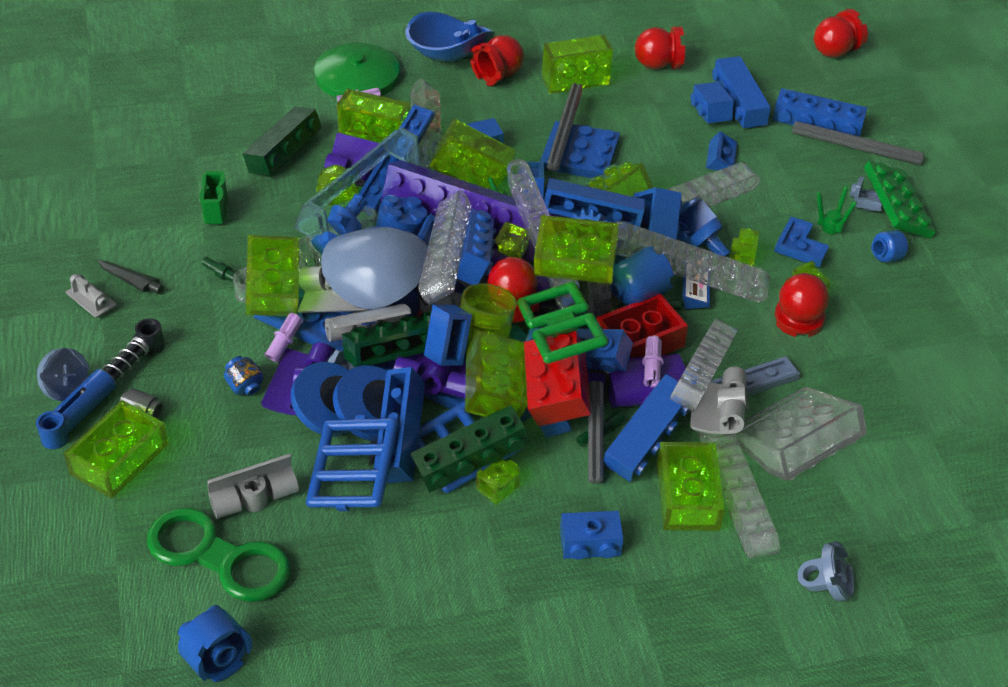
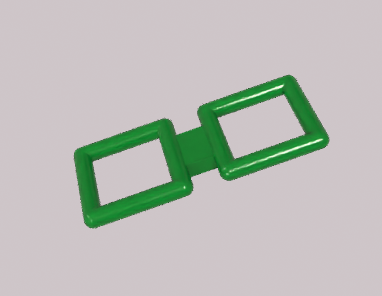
(561, 322)

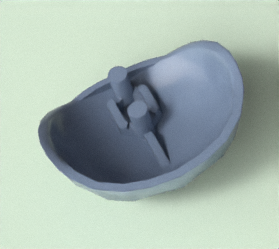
(374, 265)

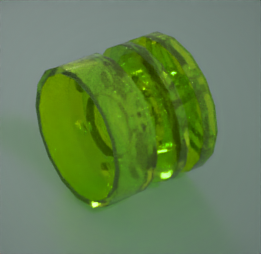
(490, 309)

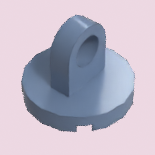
(61, 373)
(833, 572)

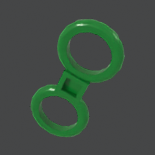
(218, 554)

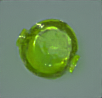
(330, 173)

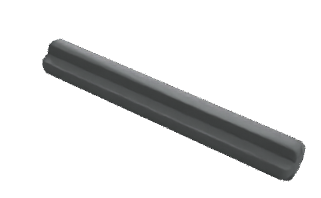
(595, 433)

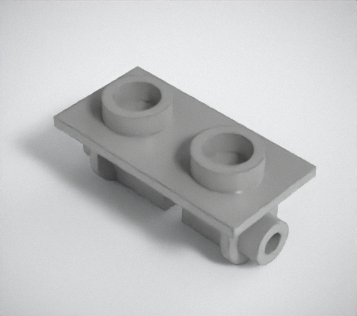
(89, 296)

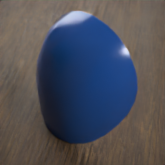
(444, 36)

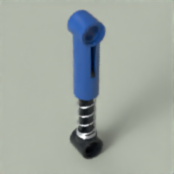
(57, 424)

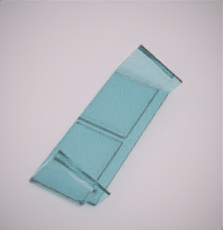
(400, 144)

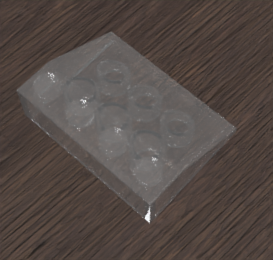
(801, 432)

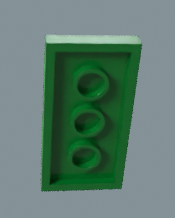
(899, 199)

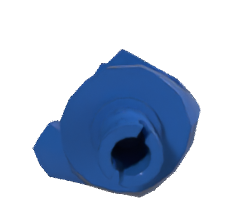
(342, 221)
(700, 226)

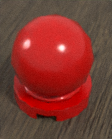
(840, 34)
(659, 47)
(497, 59)
(517, 278)
(802, 305)

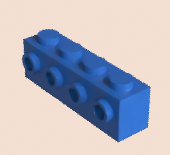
(749, 102)
(819, 111)
(570, 198)
(477, 248)
(608, 358)
(403, 402)
(645, 431)

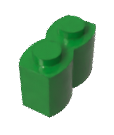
(213, 197)

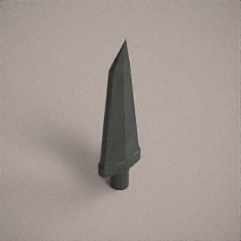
(138, 280)

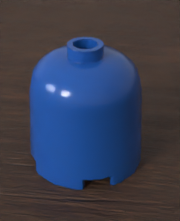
(641, 276)

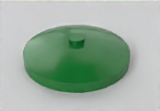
(356, 68)

